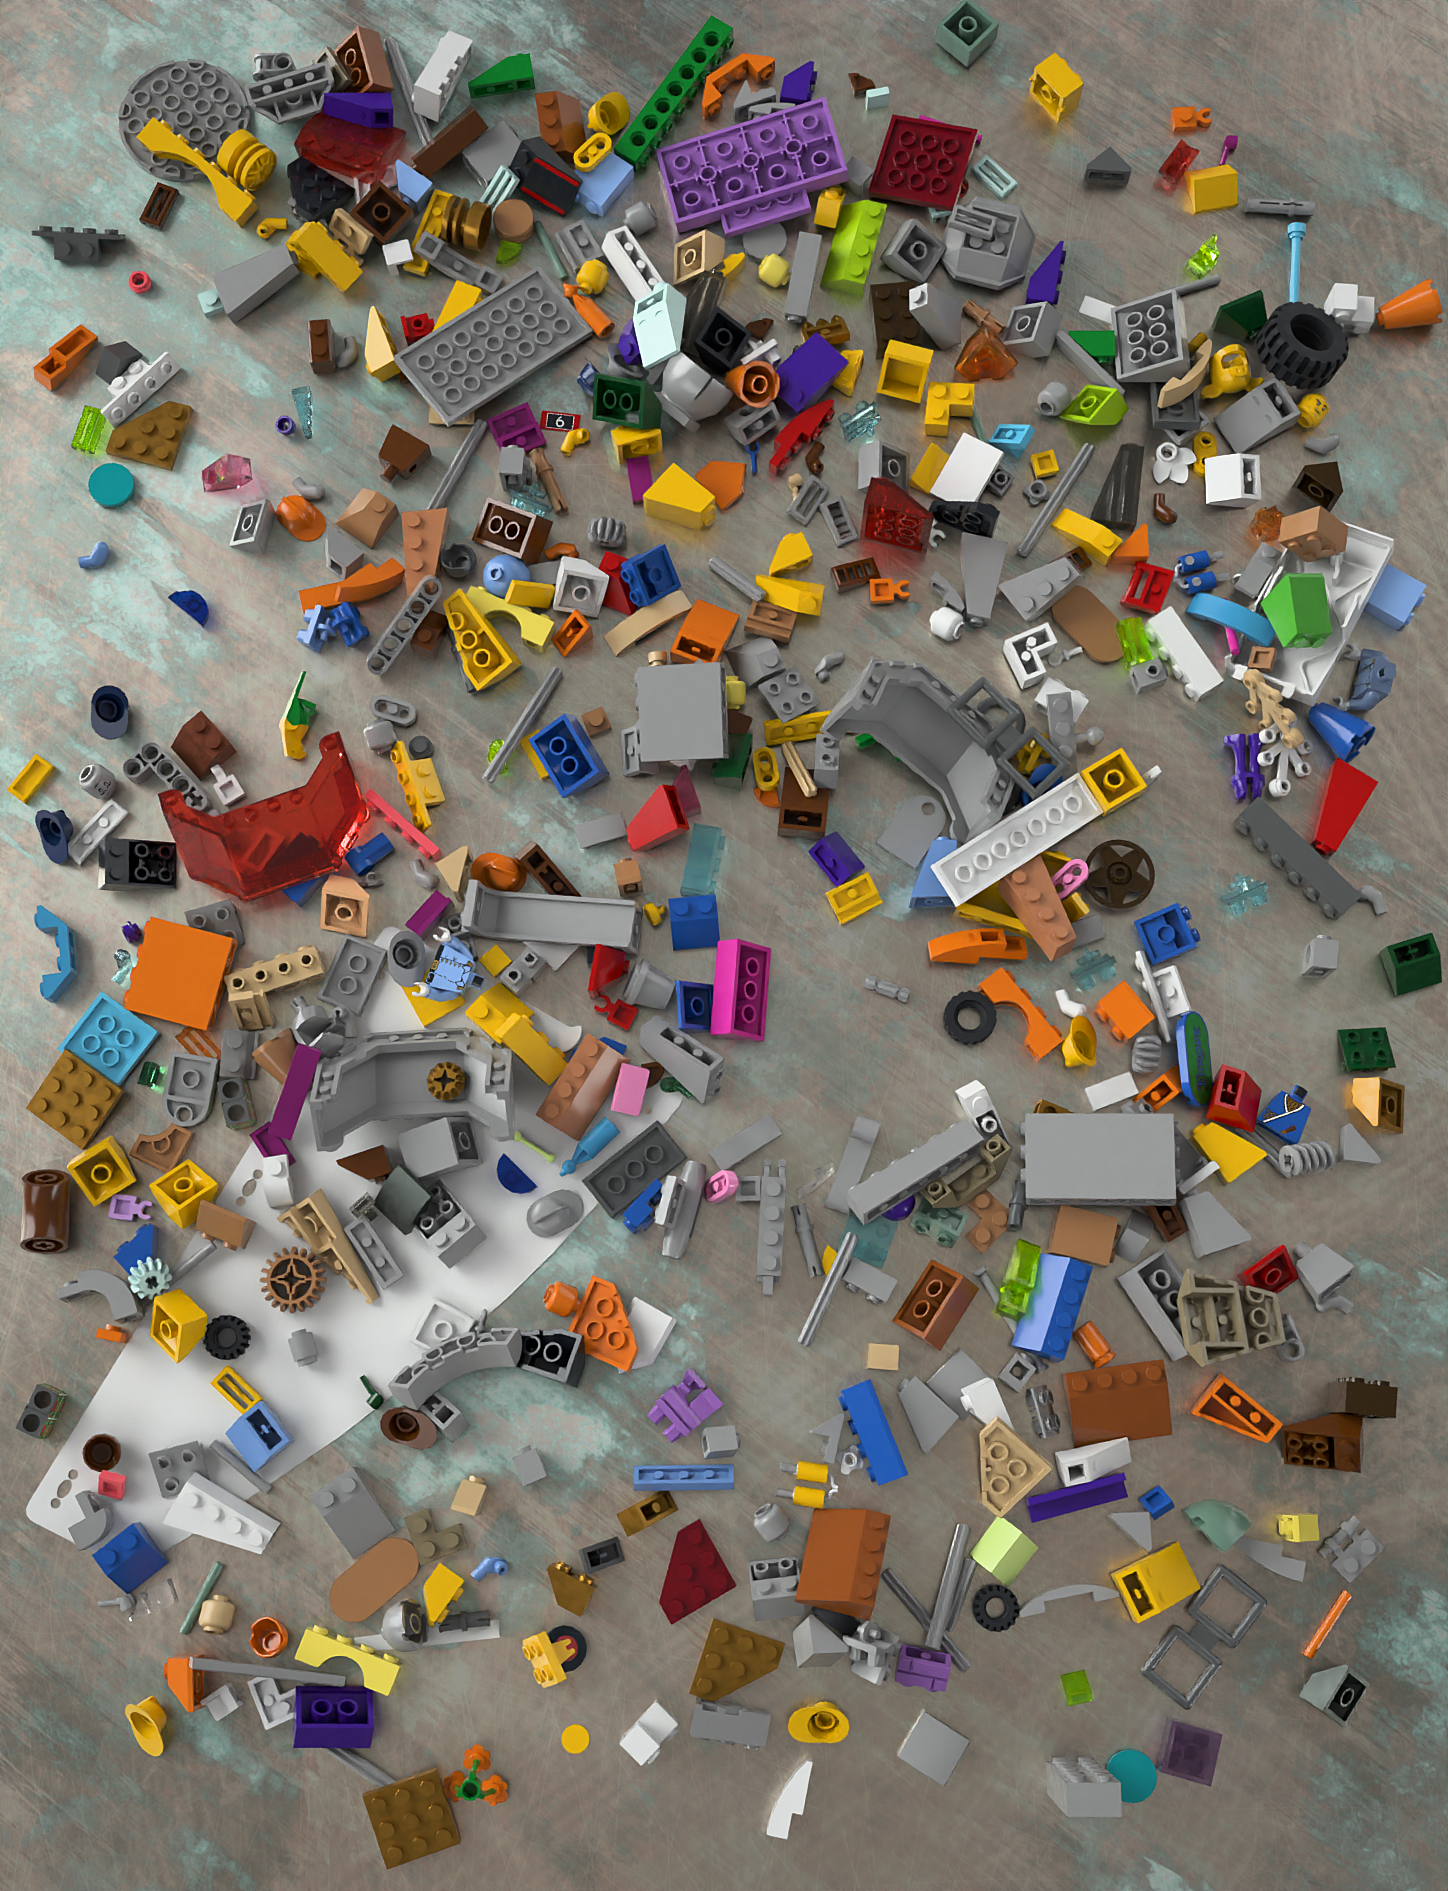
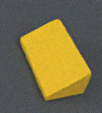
(929, 469)

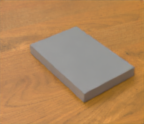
(352, 974)

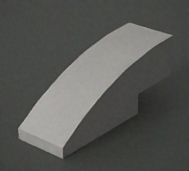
(745, 1143)
(1269, 1557)

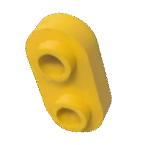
(590, 152)
(1203, 451)
(767, 770)

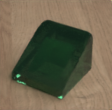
(149, 1075)

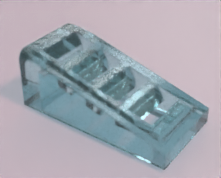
(304, 405)

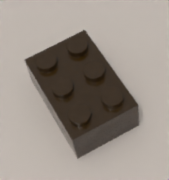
(892, 316)
(1367, 1399)

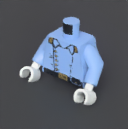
(450, 971)

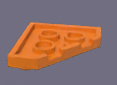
(605, 1325)

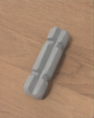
(887, 988)

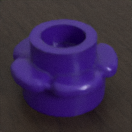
(131, 932)

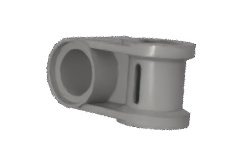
(272, 65)
(1292, 1338)

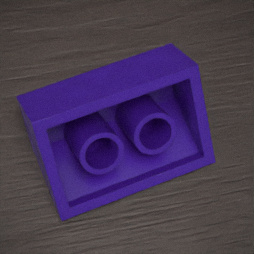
(333, 1717)

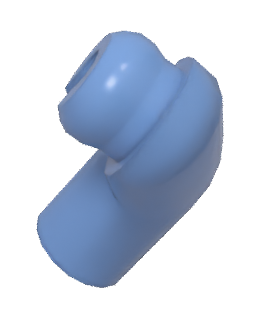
(97, 556)
(490, 1565)

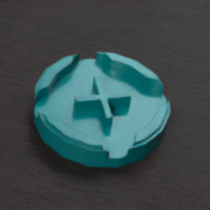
(111, 485)
(1135, 1773)

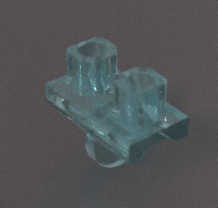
(861, 422)
(520, 500)
(1236, 899)
(1103, 965)

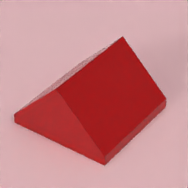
(1271, 1271)

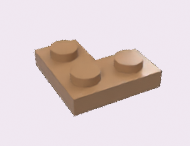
(992, 1223)

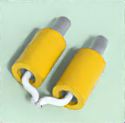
(808, 1472)

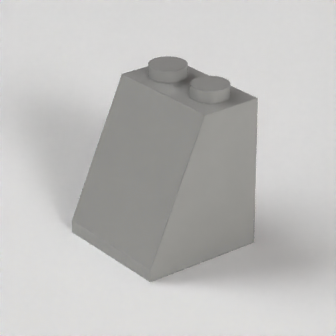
(440, 1147)
(1209, 1224)

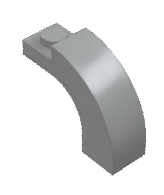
(124, 1303)

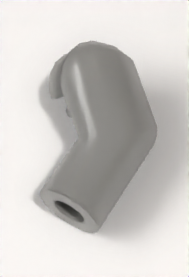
(1324, 445)
(309, 492)
(421, 877)
(1375, 897)
(1335, 1300)

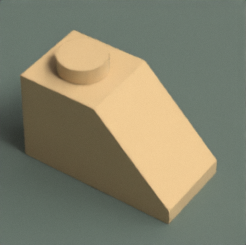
(470, 1496)

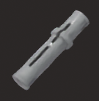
(1277, 206)
(807, 1240)

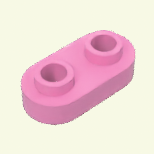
(1066, 878)
(720, 1186)

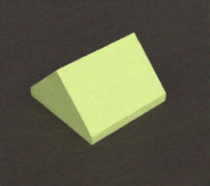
(1003, 1550)

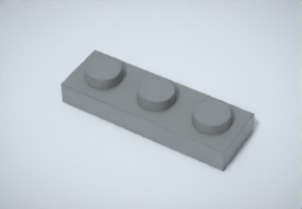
(374, 1252)

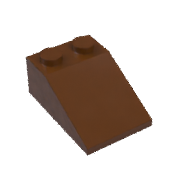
(512, 530)

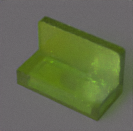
(1133, 641)

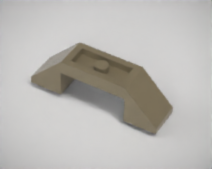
(973, 1181)

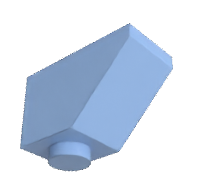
(413, 187)

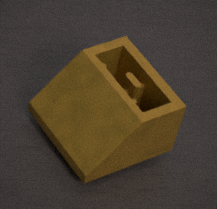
(571, 1590)

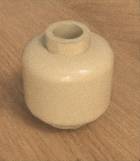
(216, 1615)

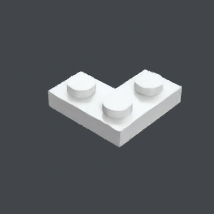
(270, 1702)

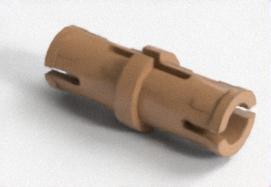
(983, 317)

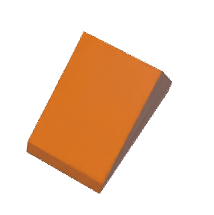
(1133, 549)
(573, 634)

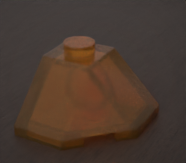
(985, 357)

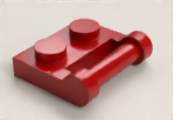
(1154, 591)

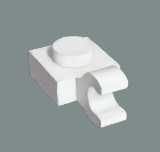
(227, 787)

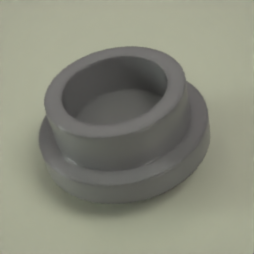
(420, 747)

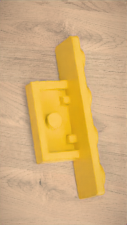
(419, 785)

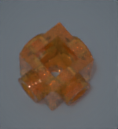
(1267, 524)

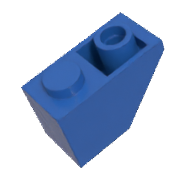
(139, 1248)

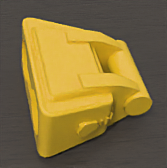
(849, 376)

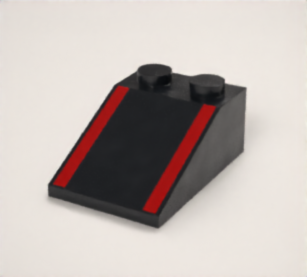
(545, 175)

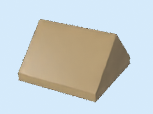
(456, 870)

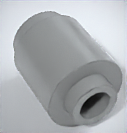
(303, 1347)

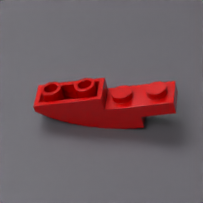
(801, 429)

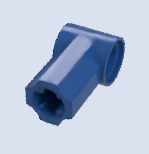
(363, 858)

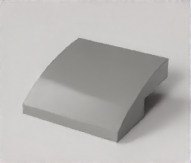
(951, 1377)
(934, 1748)

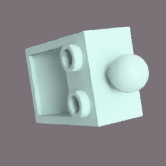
(659, 324)

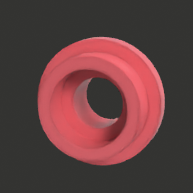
(137, 277)

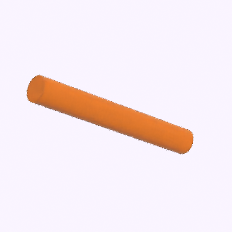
(1327, 1624)

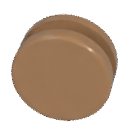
(513, 221)

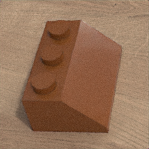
(365, 62)
(561, 123)
(936, 1304)

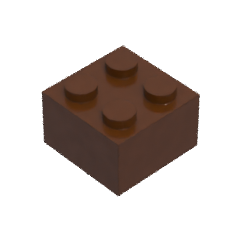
(382, 214)

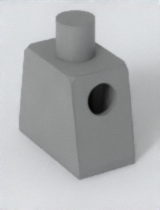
(1321, 1270)

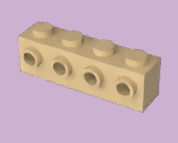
(280, 974)

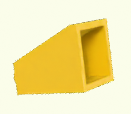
(680, 500)

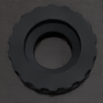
(975, 1000)

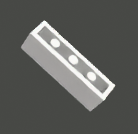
(630, 262)
(1183, 654)

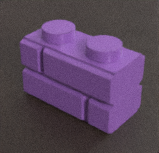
(922, 1668)

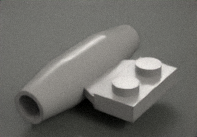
(680, 1208)

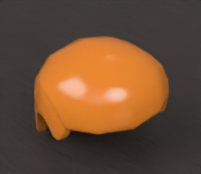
(268, 1637)

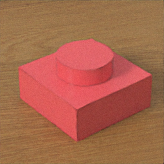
(112, 1485)

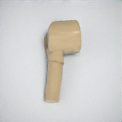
(793, 482)

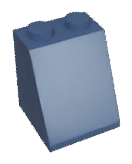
(928, 889)

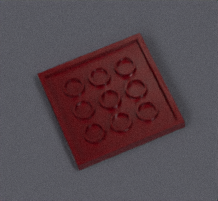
(923, 162)

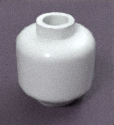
(947, 623)

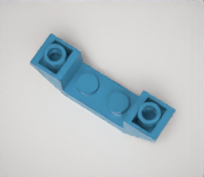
(56, 984)

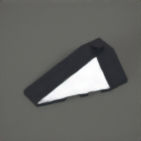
(553, 1355)

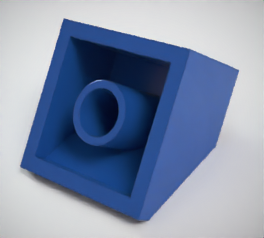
(694, 922)
(130, 1558)

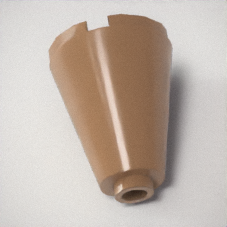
(277, 1054)

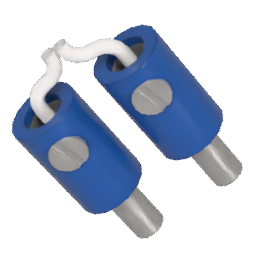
(1201, 581)

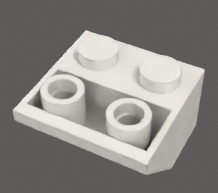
(1233, 480)

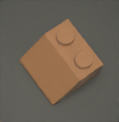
(224, 1225)

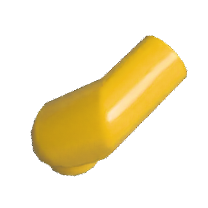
(270, 225)

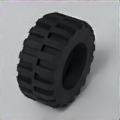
(1302, 345)

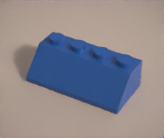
(1052, 1307)
(873, 1432)

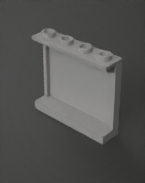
(682, 712)

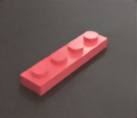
(395, 819)

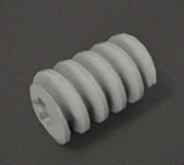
(1306, 1157)

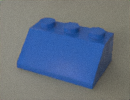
(569, 756)

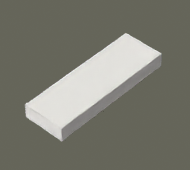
(98, 828)

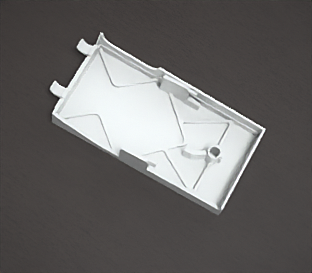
(1348, 584)

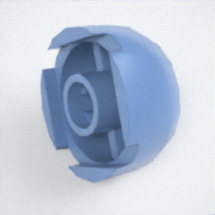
(500, 573)

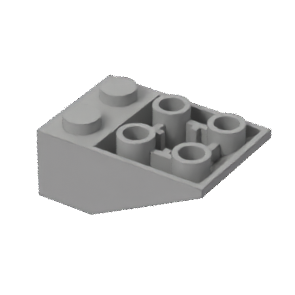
(1258, 416)
(448, 1226)

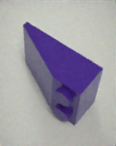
(809, 372)

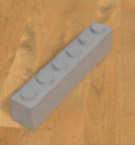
(914, 1171)

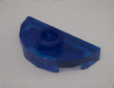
(192, 605)
(513, 1177)

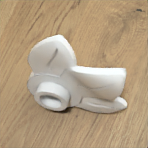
(1174, 466)

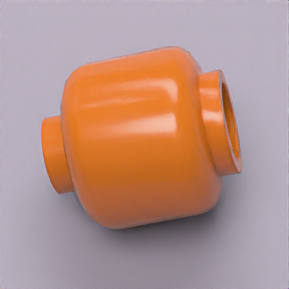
(561, 1299)

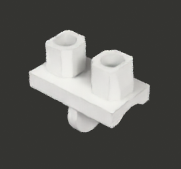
(761, 352)

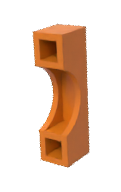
(1002, 990)

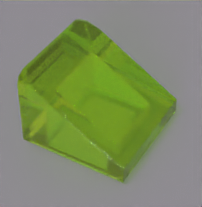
(1076, 1688)

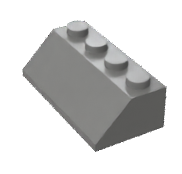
(1154, 1291)

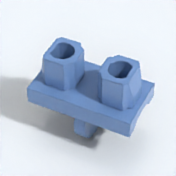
(318, 629)

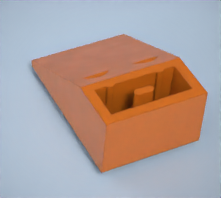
(703, 634)

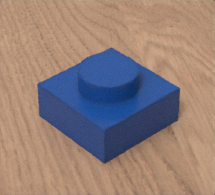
(1156, 1502)

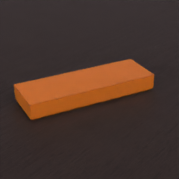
(322, 595)

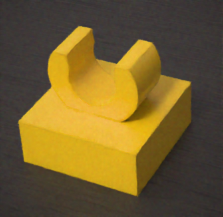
(1075, 907)

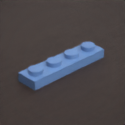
(684, 1477)

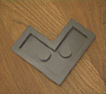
(432, 1544)

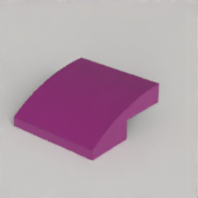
(516, 428)

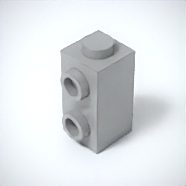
(868, 1280)

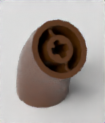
(45, 1211)

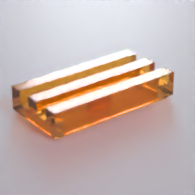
(186, 1032)

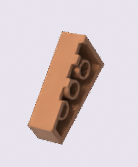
(423, 540)
(1038, 907)

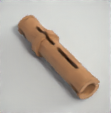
(545, 473)

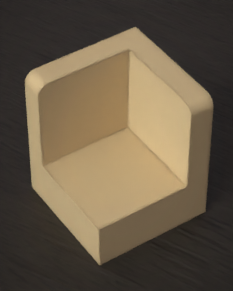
(883, 1357)

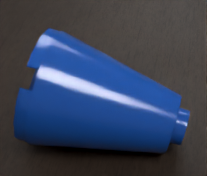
(1341, 730)

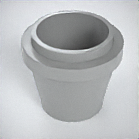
(648, 986)

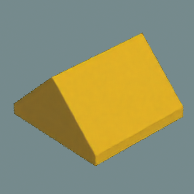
(1212, 188)

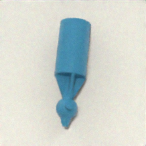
(591, 1145)

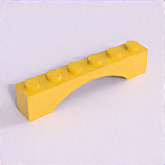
(165, 145)

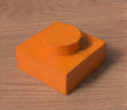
(112, 1333)

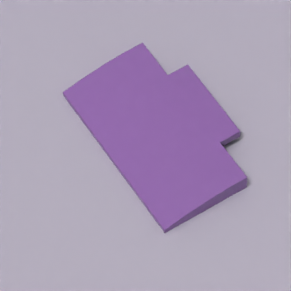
(753, 170)

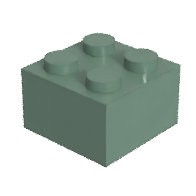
(966, 31)

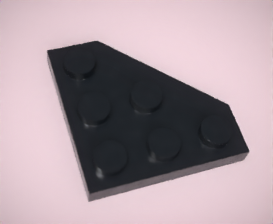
(316, 190)
(967, 516)

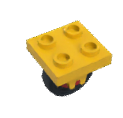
(555, 1653)

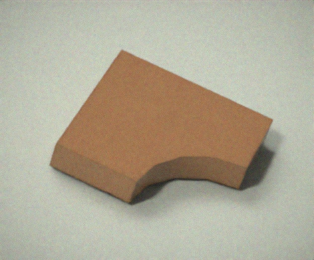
(163, 1150)

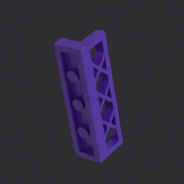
(1076, 1497)

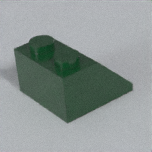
(732, 771)

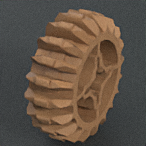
(292, 1290)

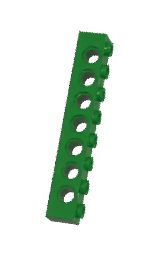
(712, 33)

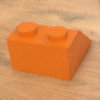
(1124, 1012)

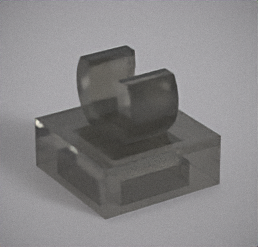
(363, 1206)

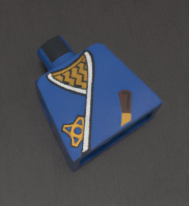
(1285, 1115)

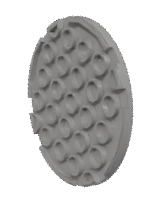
(196, 101)

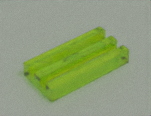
(97, 431)

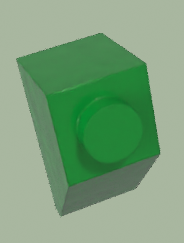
(1097, 344)

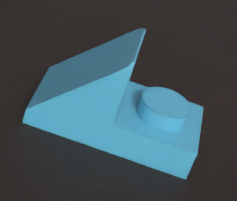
(1012, 438)

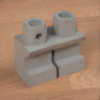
(519, 974)

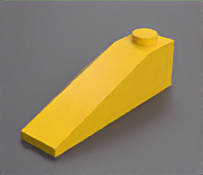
(482, 649)

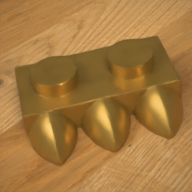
(833, 332)

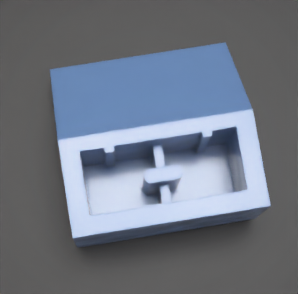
(259, 1435)

